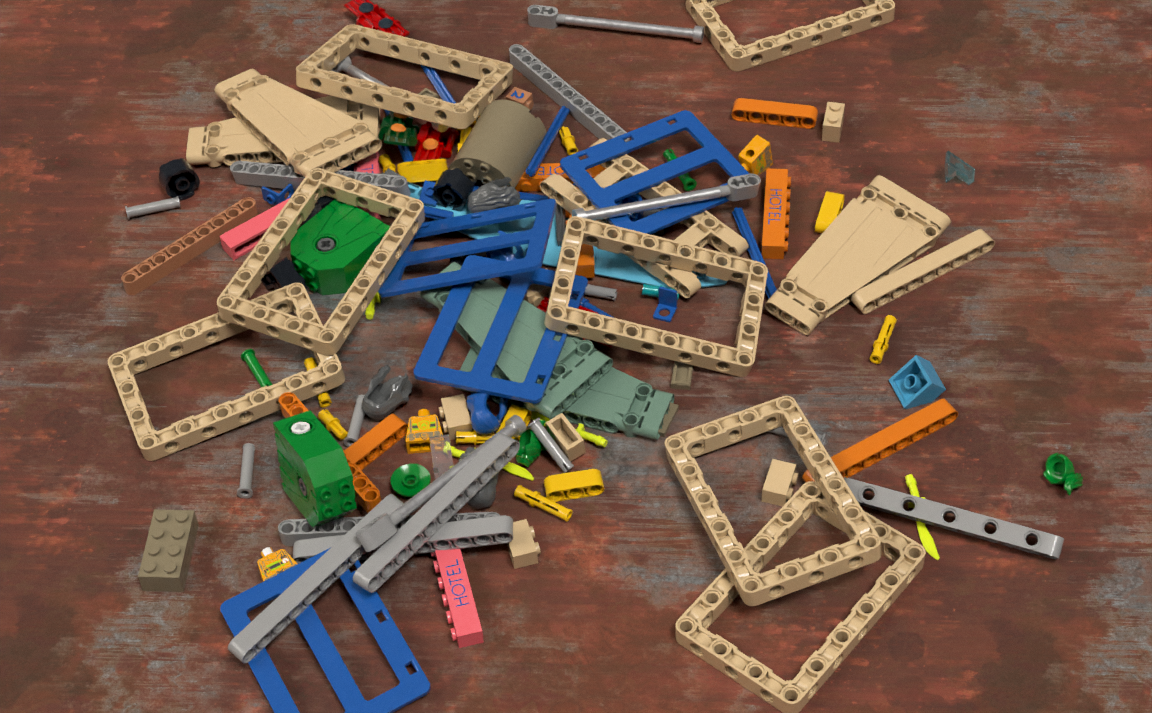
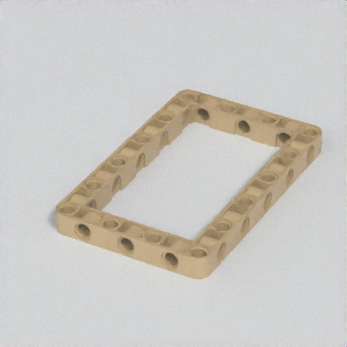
(792, 41)
(317, 76)
(328, 338)
(647, 339)
(231, 413)
(798, 573)
(833, 652)

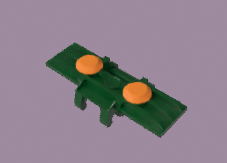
(399, 130)

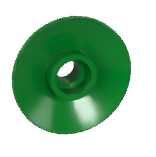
(410, 479)

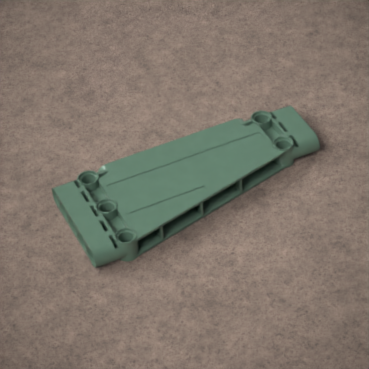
(576, 367)
(610, 404)

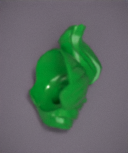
(529, 448)
(1061, 471)

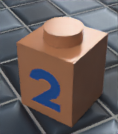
(521, 96)

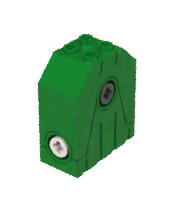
(335, 247)
(314, 469)

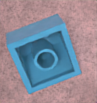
(917, 383)

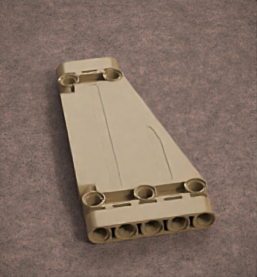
(296, 125)
(232, 141)
(862, 245)

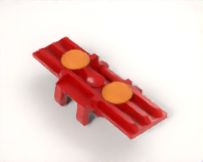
(428, 143)

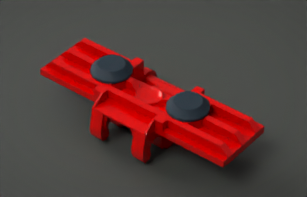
(375, 17)

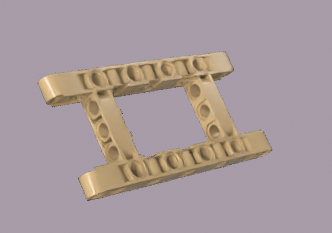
(703, 227)

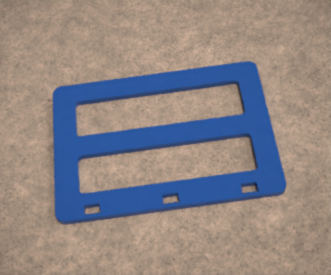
(605, 197)
(535, 237)
(480, 378)
(385, 633)

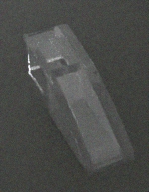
(441, 454)

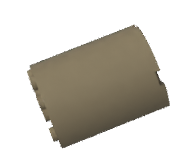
(500, 143)

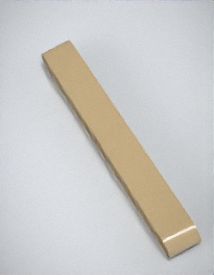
(922, 271)

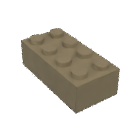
(168, 550)

